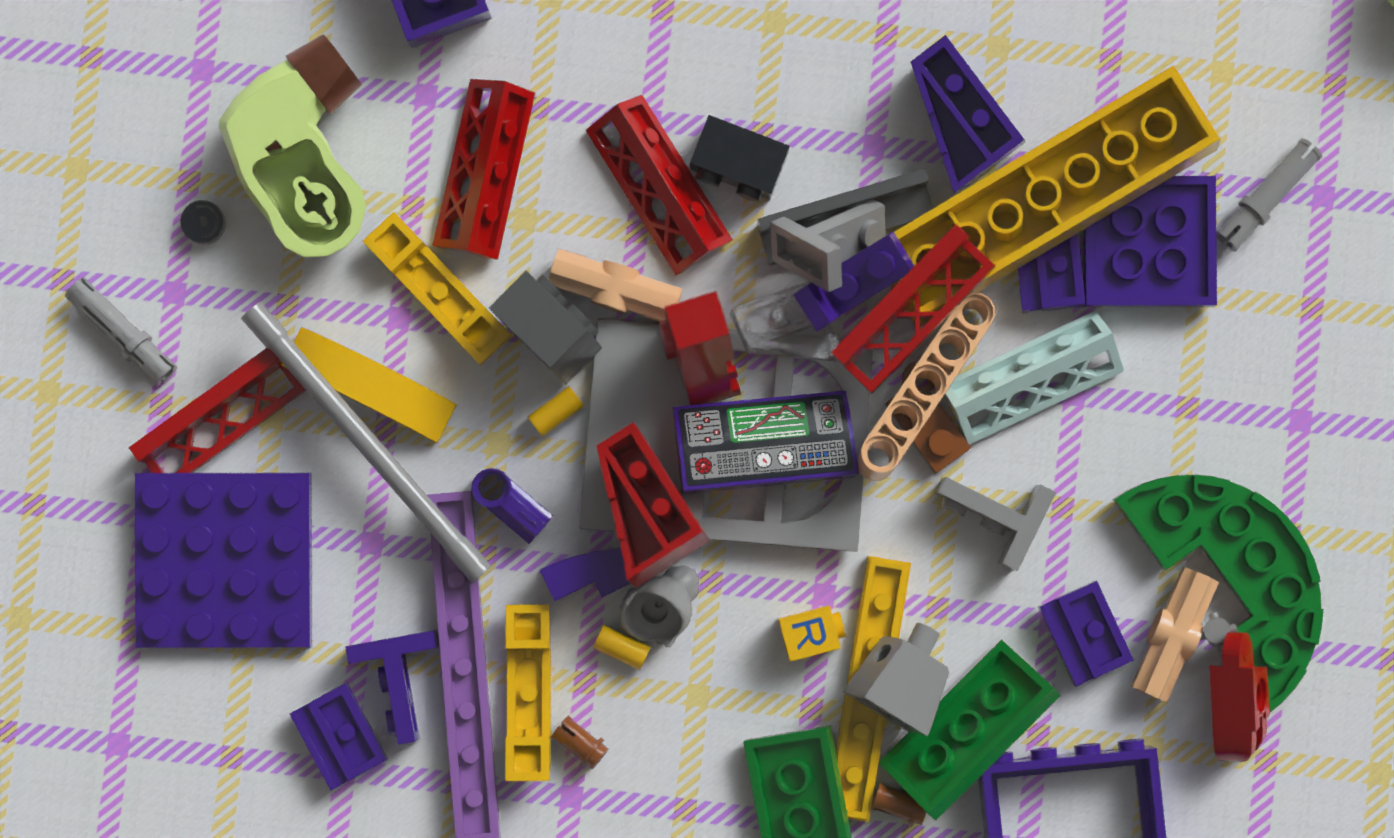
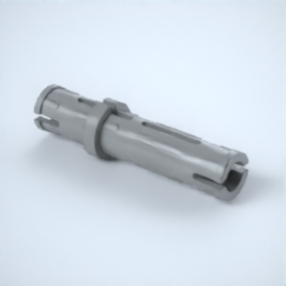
(1255, 209)
(133, 343)

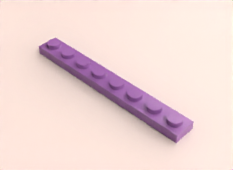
(465, 681)

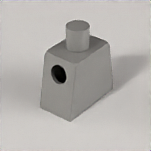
(902, 680)

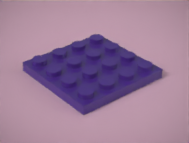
(223, 560)

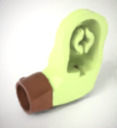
(285, 156)

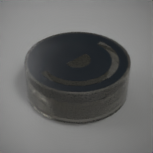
(203, 222)

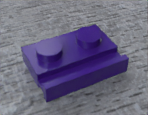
(1053, 279)
(1085, 633)
(338, 736)

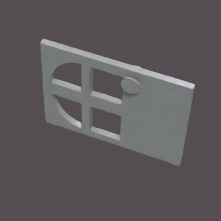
(642, 387)

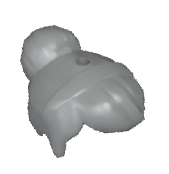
(675, 591)

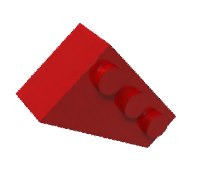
(703, 348)
(647, 507)

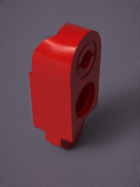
(1238, 700)

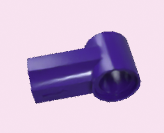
(514, 507)

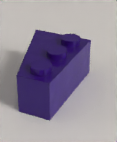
(963, 114)

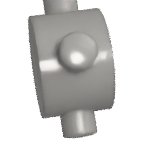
(1216, 630)

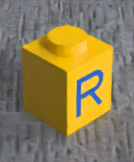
(811, 632)

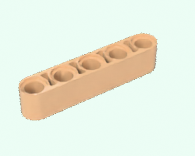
(934, 368)

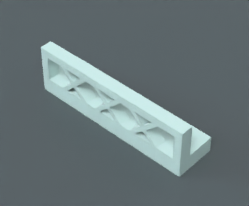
(1031, 369)

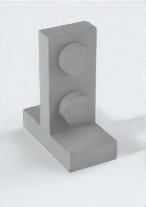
(821, 248)
(999, 517)

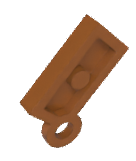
(939, 438)

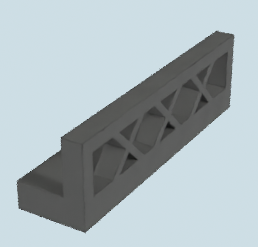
(903, 197)

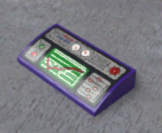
(765, 442)

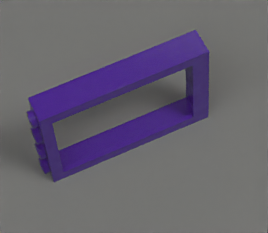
(1086, 757)

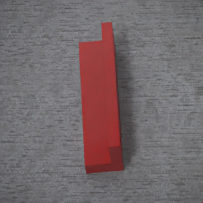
(490, 168)
(663, 178)
(898, 300)
(210, 403)

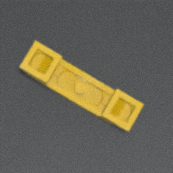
(437, 288)
(377, 386)
(528, 693)

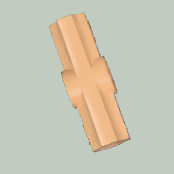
(612, 285)
(1174, 634)

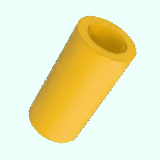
(555, 411)
(621, 647)

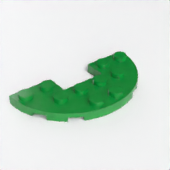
(1254, 553)

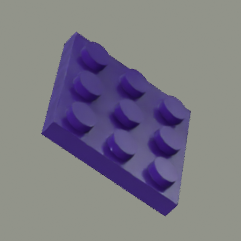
(1156, 249)

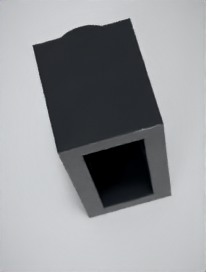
(739, 159)

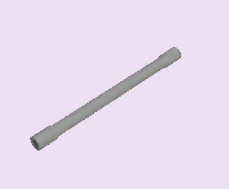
(275, 338)

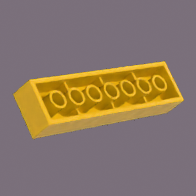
(1066, 183)

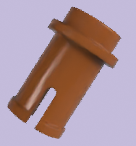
(582, 743)
(898, 804)

